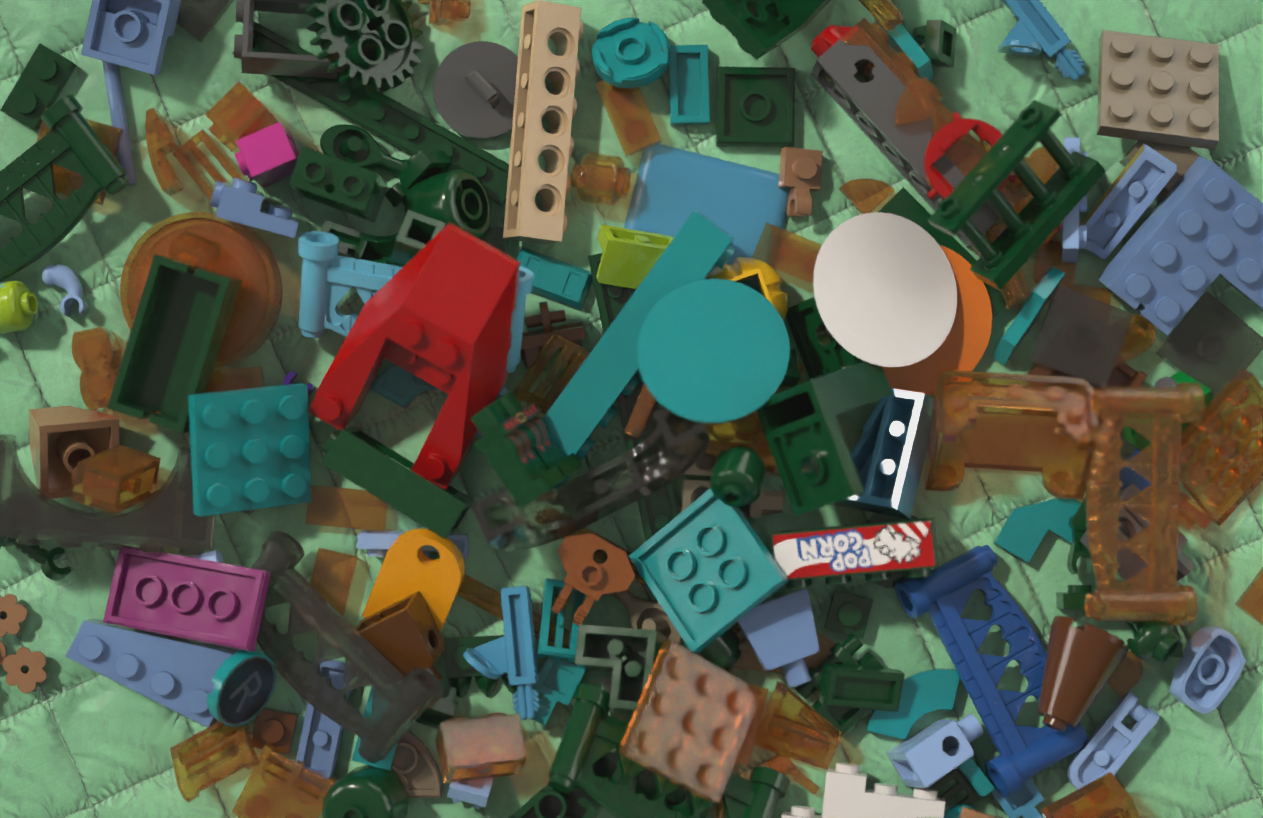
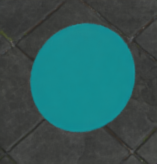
(713, 350)

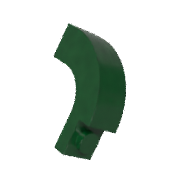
(393, 249)

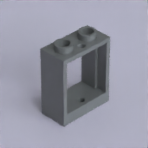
(274, 63)

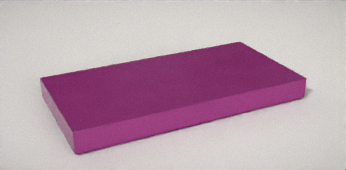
(187, 597)

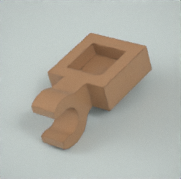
(800, 173)

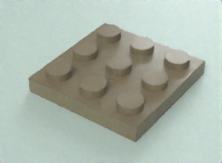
(1158, 90)

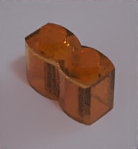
(99, 359)

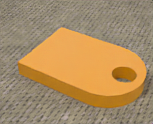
(410, 570)

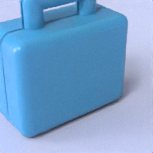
(728, 193)

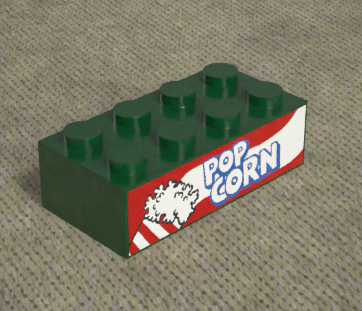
(856, 550)

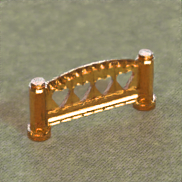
(1154, 590)

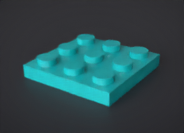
(250, 449)
(707, 570)

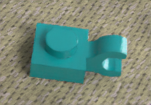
(556, 683)

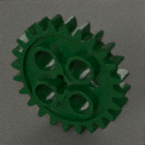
(366, 41)

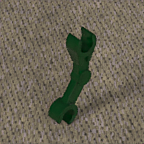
(1079, 526)

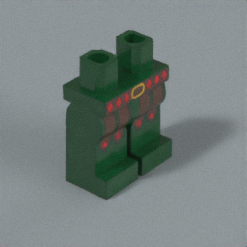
(521, 449)

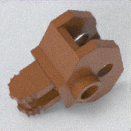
(589, 575)

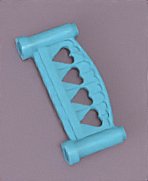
(330, 276)

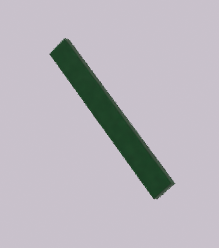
(389, 118)
(661, 505)

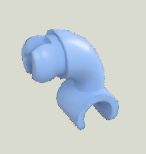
(67, 279)

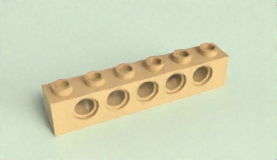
(528, 138)

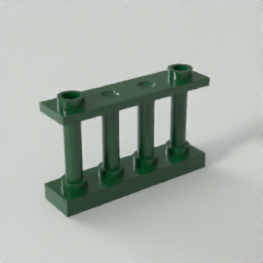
(1039, 217)

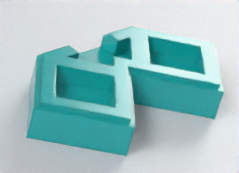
(1029, 524)

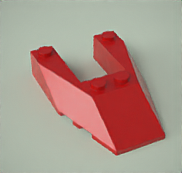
(442, 322)

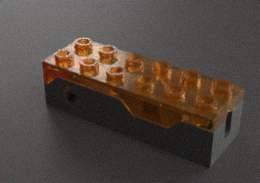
(872, 108)

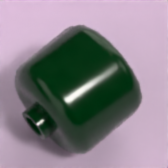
(453, 198)
(366, 794)

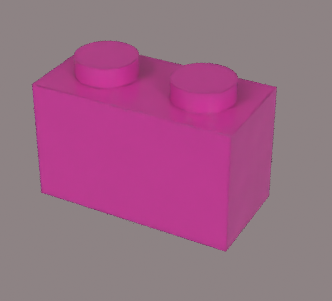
(268, 155)

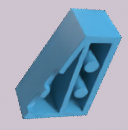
(892, 454)

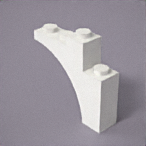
(848, 798)

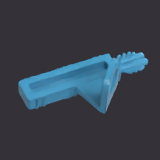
(1040, 32)
(513, 652)

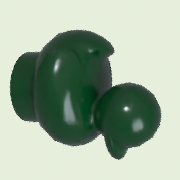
(1154, 640)

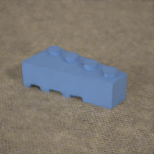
(153, 665)

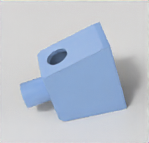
(921, 757)

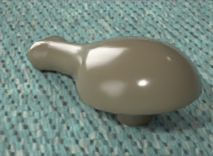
(647, 615)

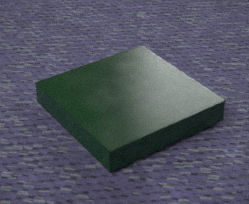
(755, 106)

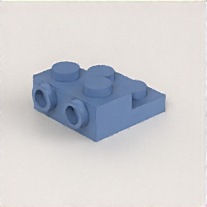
(130, 32)
(242, 204)

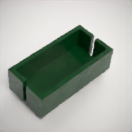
(173, 341)

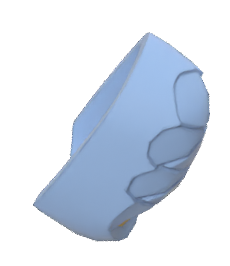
(1207, 670)

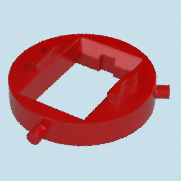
(945, 139)

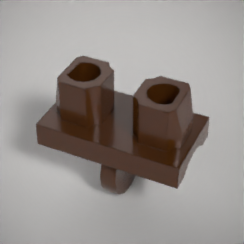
(534, 340)

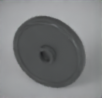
(477, 89)

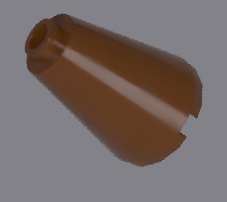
(1076, 671)

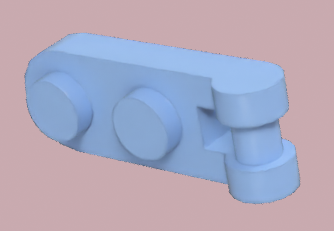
(1111, 741)

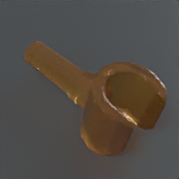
(785, 765)

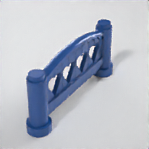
(943, 596)

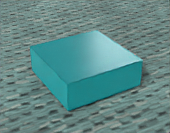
(975, 777)

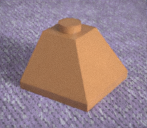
(64, 437)

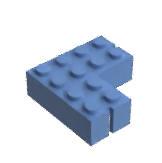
(1194, 234)

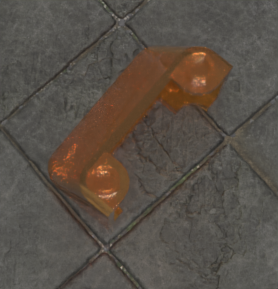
(1012, 425)

